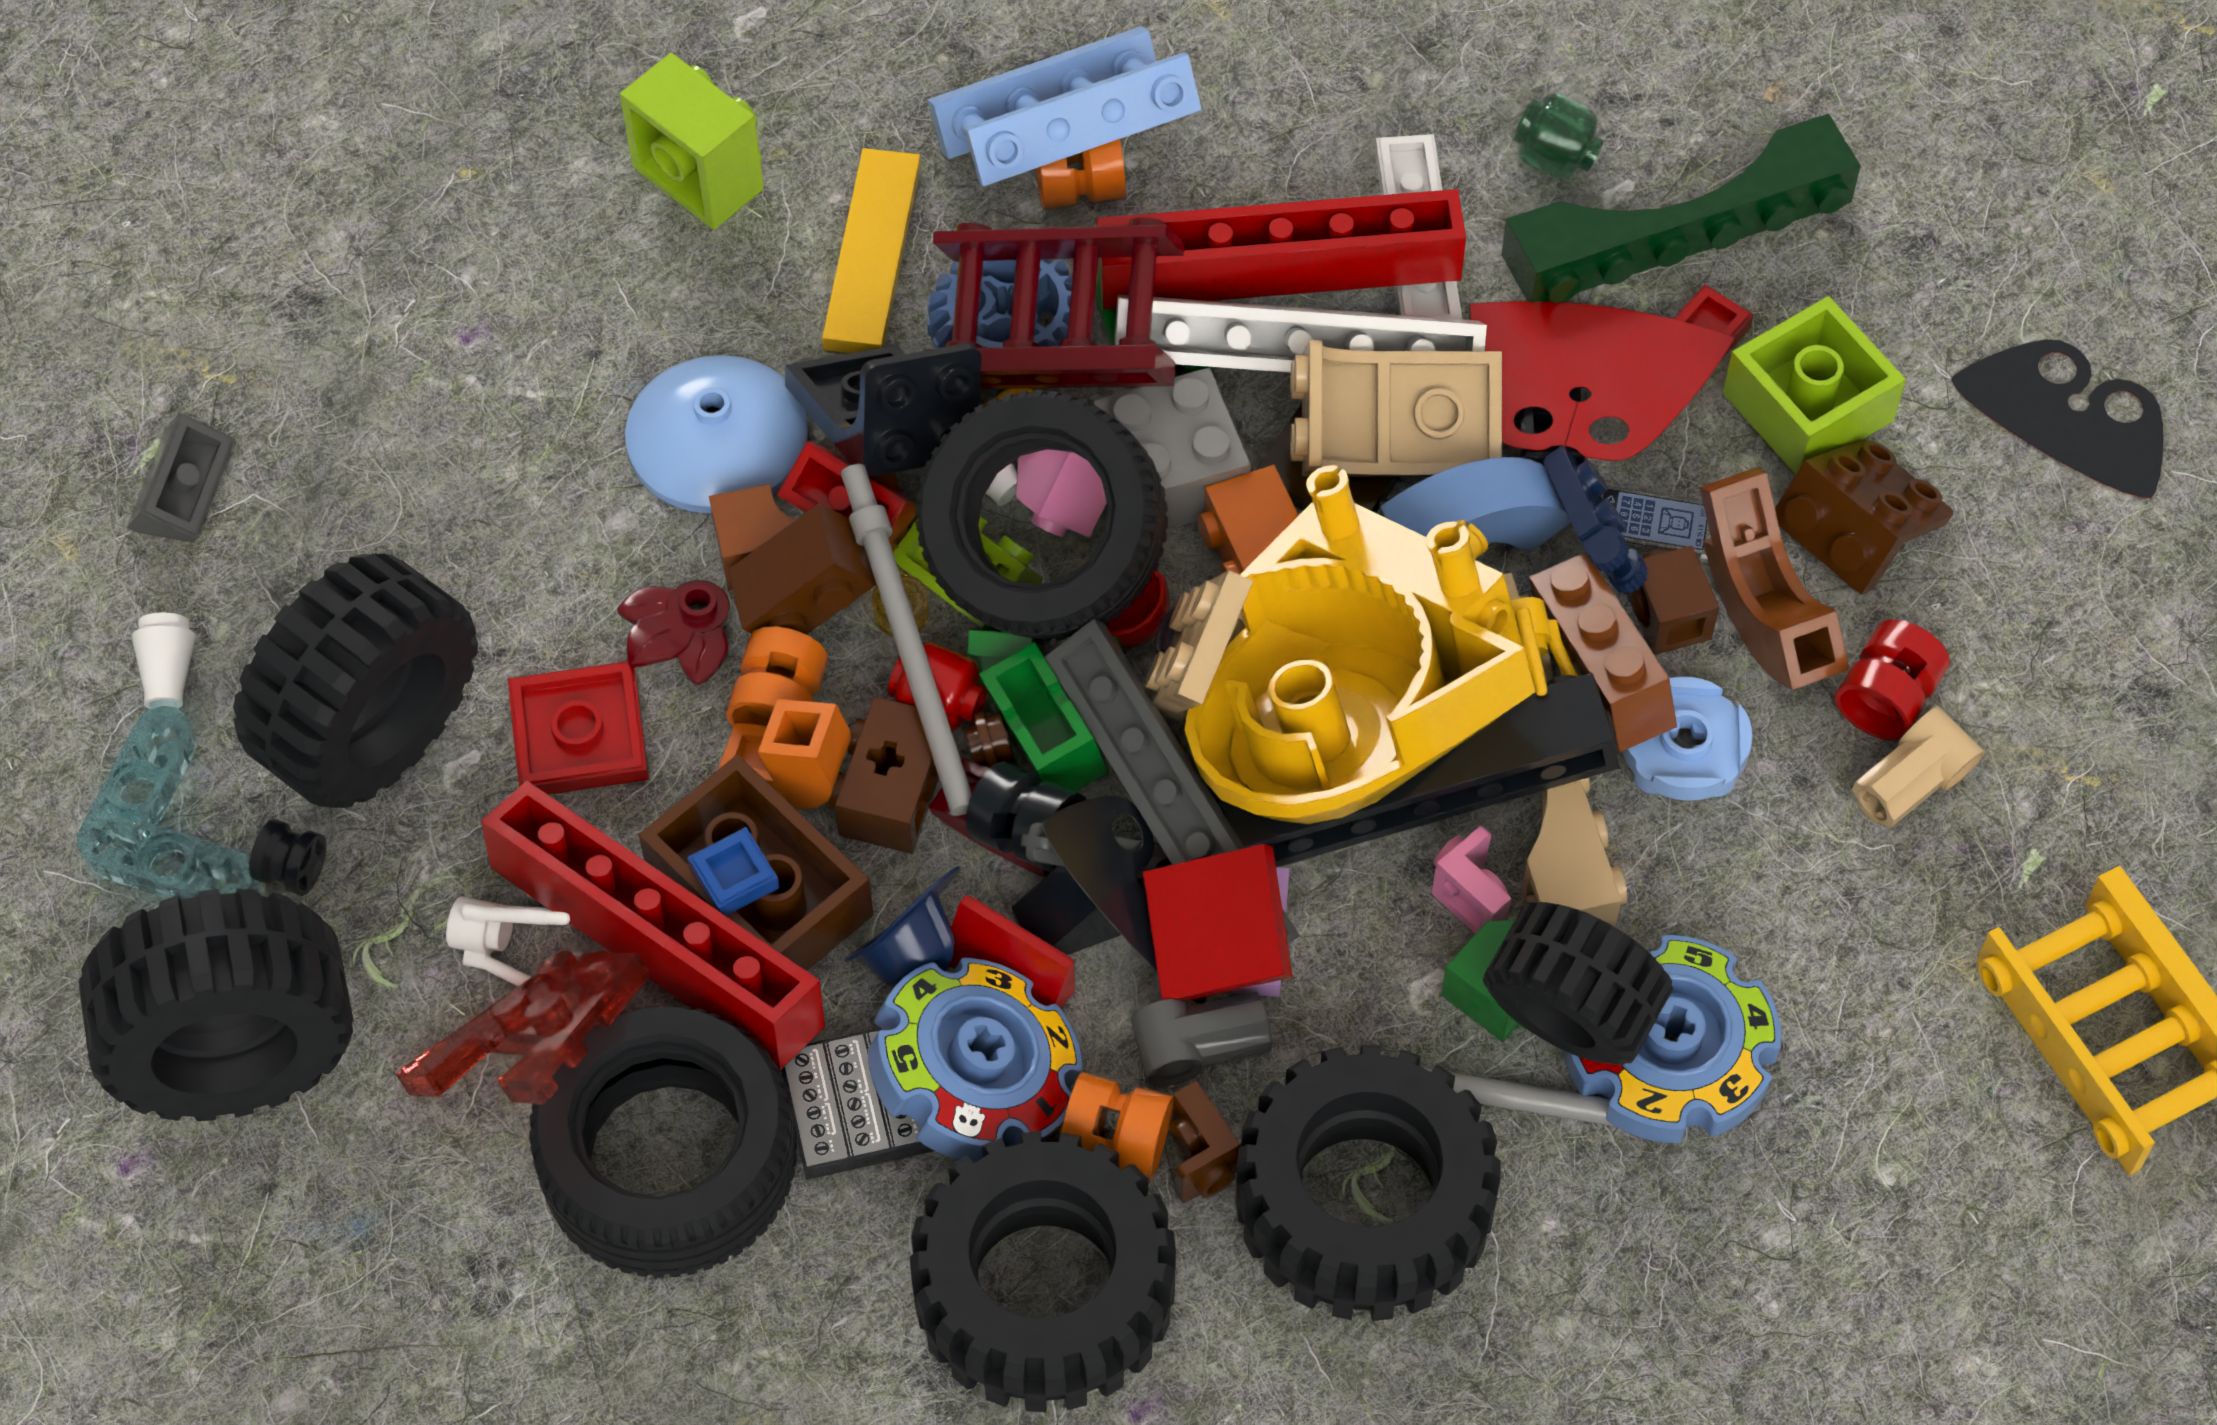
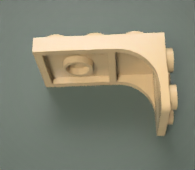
(1395, 410)
(1204, 627)

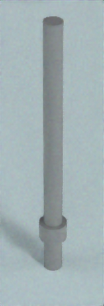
(872, 530)

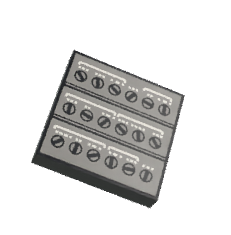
(838, 1110)

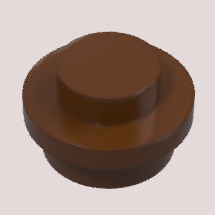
(989, 740)

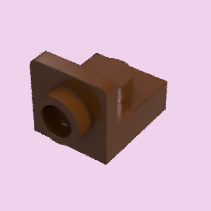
(1205, 1138)

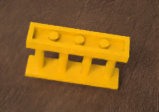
(2154, 967)

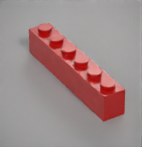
(1302, 247)
(642, 911)

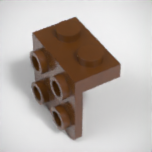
(1858, 510)

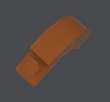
(1771, 609)

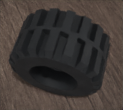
(1578, 983)

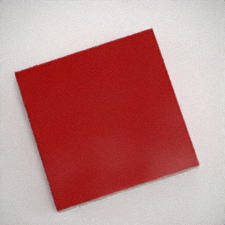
(578, 728)
(1217, 923)

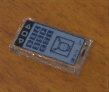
(1660, 521)

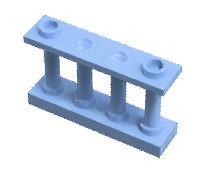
(1064, 105)

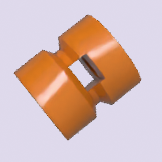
(1099, 177)
(774, 667)
(1140, 1126)

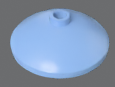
(697, 454)

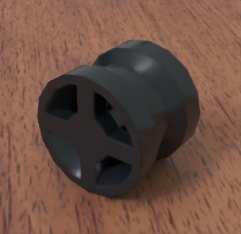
(287, 857)

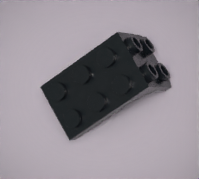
(888, 404)

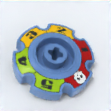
(973, 1057)
(1713, 1068)

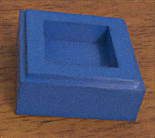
(733, 872)

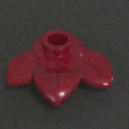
(670, 629)

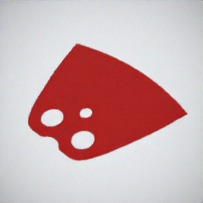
(1628, 359)

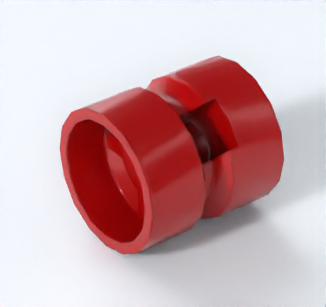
(1892, 679)

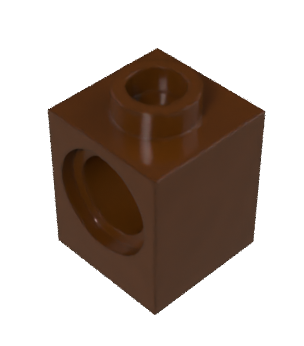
(1675, 602)

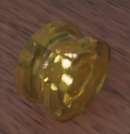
(915, 592)

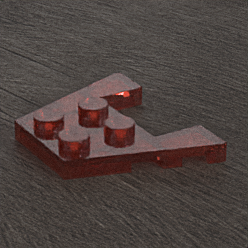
(538, 1020)

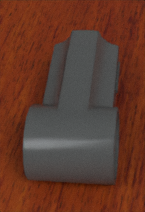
(1182, 1039)

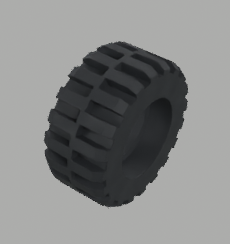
(355, 680)
(215, 1005)
(1381, 1102)
(1033, 1188)

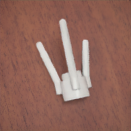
(487, 926)

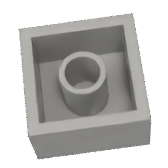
(1186, 437)

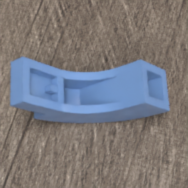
(1502, 497)

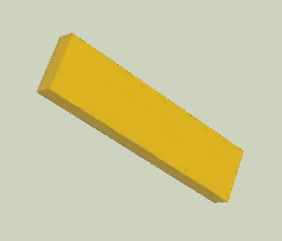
(871, 251)

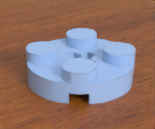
(1708, 767)

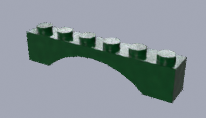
(1577, 247)

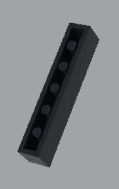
(1522, 752)

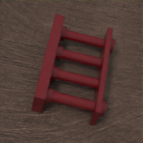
(1078, 359)

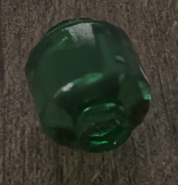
(1557, 136)

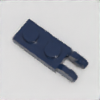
(1596, 520)

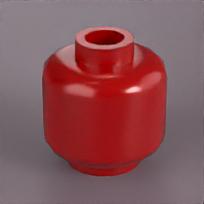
(955, 679)

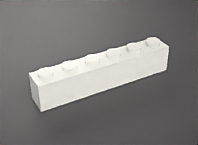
(1272, 335)

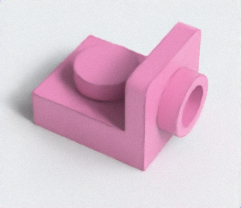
(1464, 888)

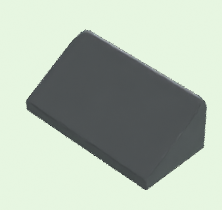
(181, 480)

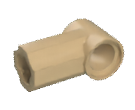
(1927, 758)

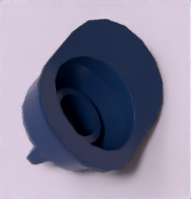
(912, 939)

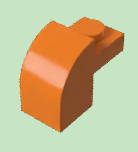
(796, 751)

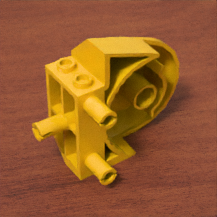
(1355, 661)

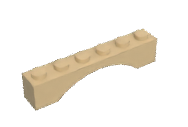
(1569, 854)

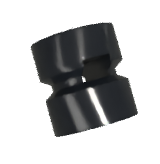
(1008, 804)

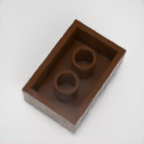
(819, 889)

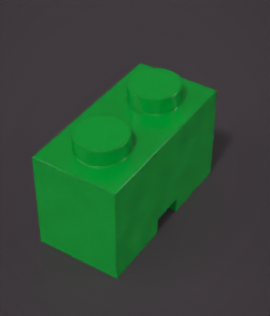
(1043, 720)

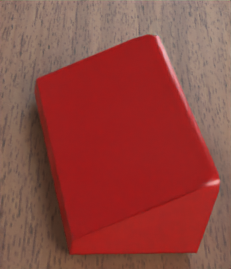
(818, 479)
(994, 938)

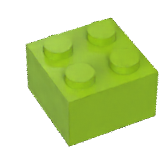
(693, 140)
(1813, 384)

